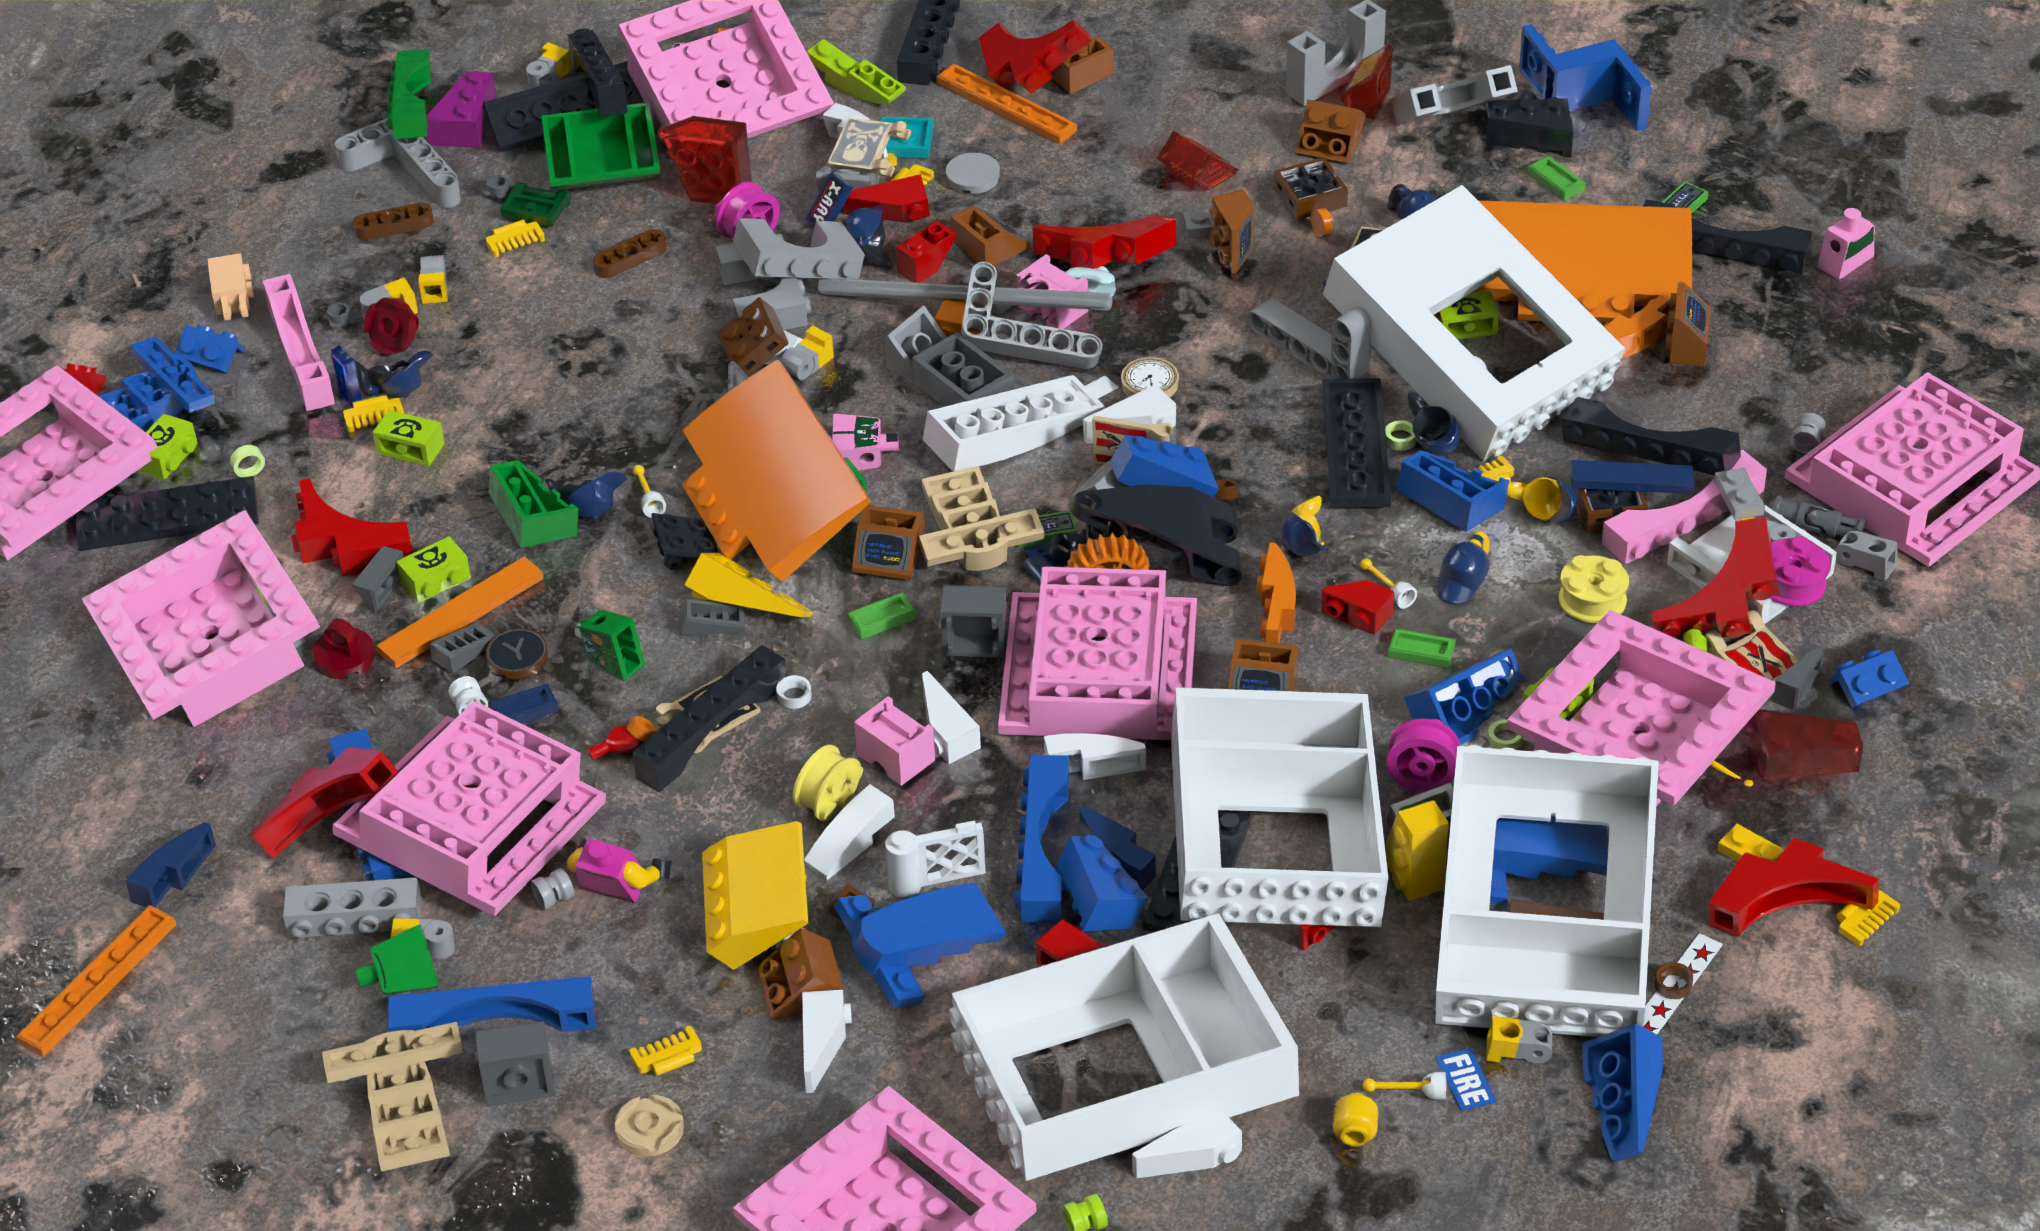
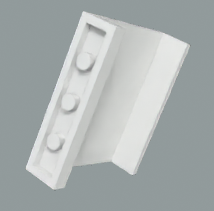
(1707, 555)

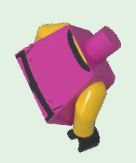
(613, 870)

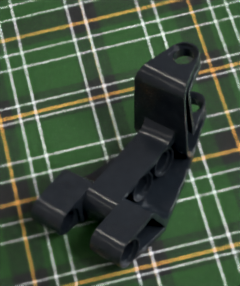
(1164, 518)

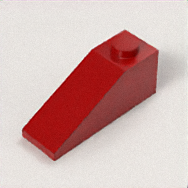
(900, 199)

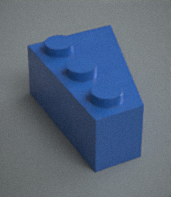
(1162, 463)
(1451, 492)
(1099, 886)

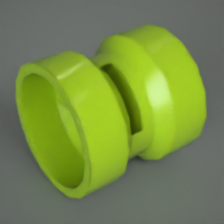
(1085, 1215)

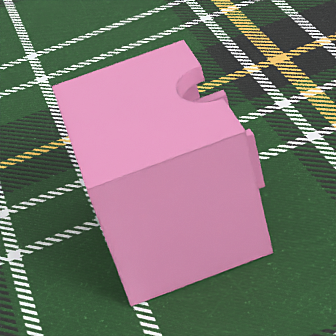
(1048, 277)
(894, 741)

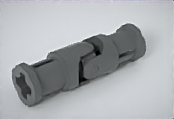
(1821, 519)

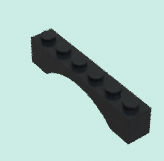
(604, 80)
(1775, 248)
(1704, 449)
(670, 748)

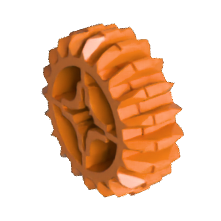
(1110, 554)

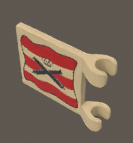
(1757, 652)

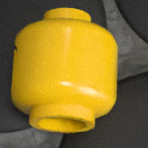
(1355, 1119)

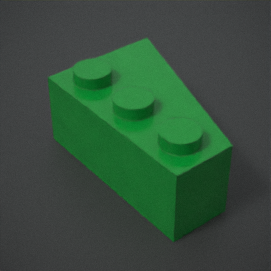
(529, 507)

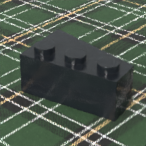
(1530, 123)

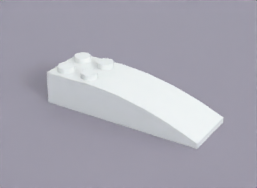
(1008, 422)

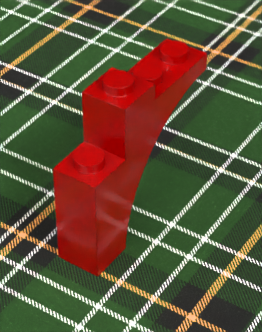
(1030, 59)
(1100, 245)
(348, 540)
(1724, 601)
(320, 792)
(1796, 878)

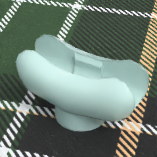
(1098, 279)

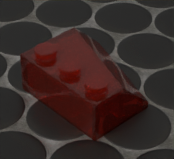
(709, 155)
(1803, 745)

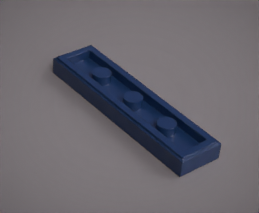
(1632, 477)

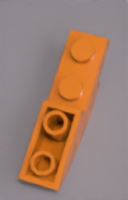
(1642, 327)
(1277, 594)

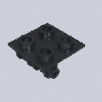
(681, 538)

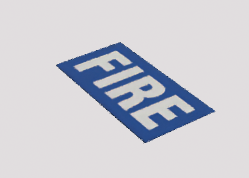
(1466, 1079)

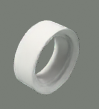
(794, 682)

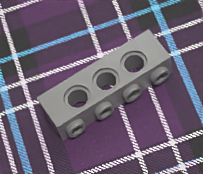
(350, 907)

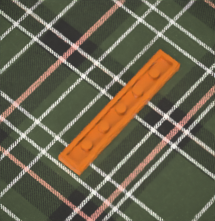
(1006, 103)
(460, 611)
(96, 981)

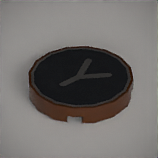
(517, 653)

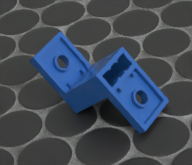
(1586, 76)

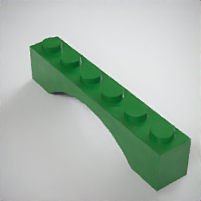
(405, 111)

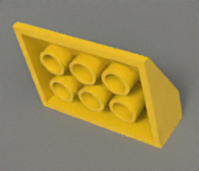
(753, 892)

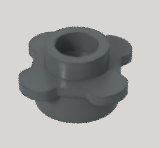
(498, 187)
(339, 315)

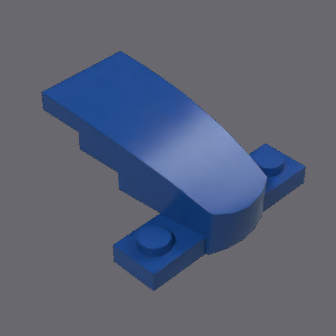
(163, 389)
(1545, 846)
(916, 934)

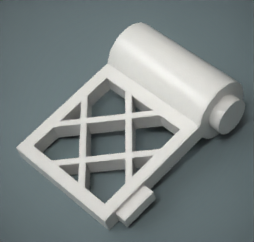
(910, 860)

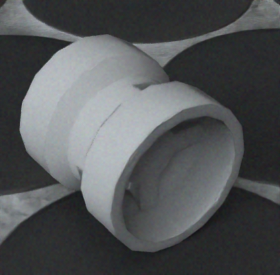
(1807, 432)
(552, 889)

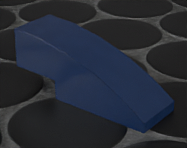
(1122, 845)
(170, 866)

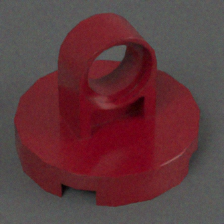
(390, 325)
(343, 650)

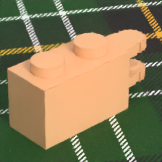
(230, 285)

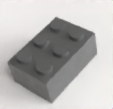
(959, 372)

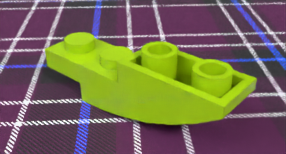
(854, 78)

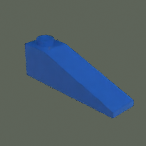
(1468, 695)
(1625, 1080)

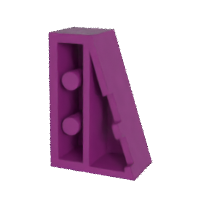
(461, 114)

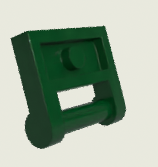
(535, 205)

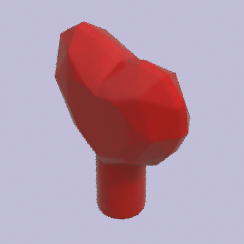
(617, 741)

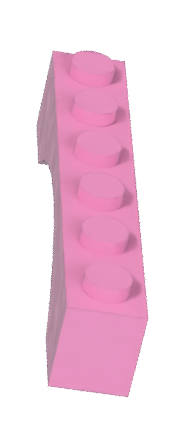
(297, 343)
(1641, 531)

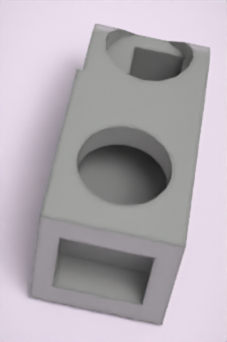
(1868, 553)

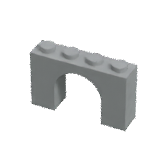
(1306, 68)
(1471, 92)
(830, 256)
(785, 298)

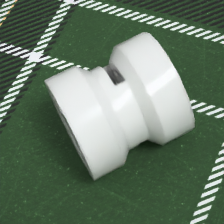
(464, 692)

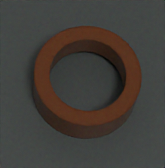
(1678, 969)

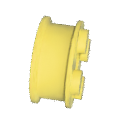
(1593, 588)
(827, 782)

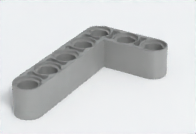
(415, 154)
(1019, 331)
(1334, 355)

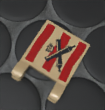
(1110, 432)

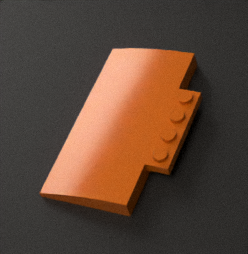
(1600, 252)
(770, 473)

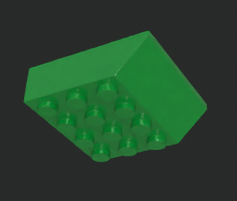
(599, 150)

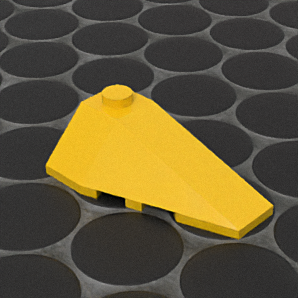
(728, 582)

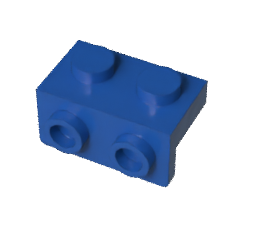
(207, 348)
(1871, 678)

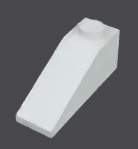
(1146, 407)
(953, 728)
(822, 1032)
(1190, 1148)

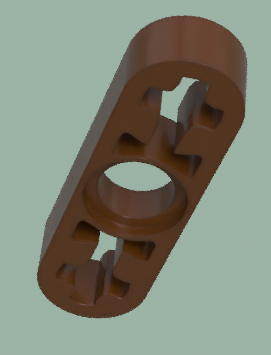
(375, 224)
(613, 262)

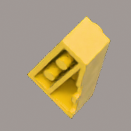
(1418, 850)

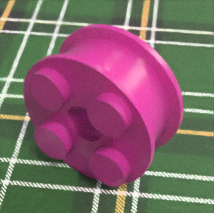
(745, 201)
(1800, 571)
(1422, 754)

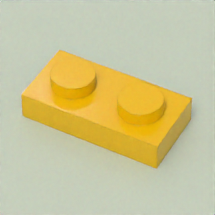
(1742, 840)

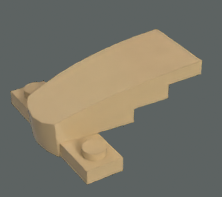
(971, 522)
(400, 1090)

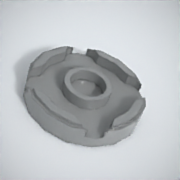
(973, 173)

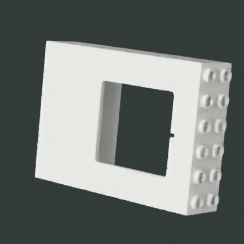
(1437, 260)
(1277, 757)
(1547, 968)
(1190, 1006)

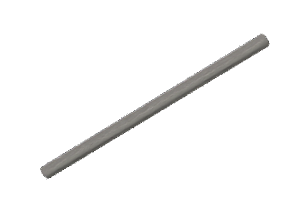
(939, 292)

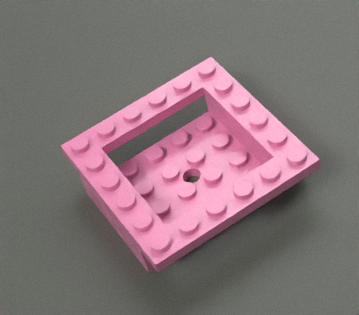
(761, 61)
(81, 453)
(1879, 474)
(169, 607)
(1072, 684)
(1663, 686)
(446, 831)
(860, 1185)

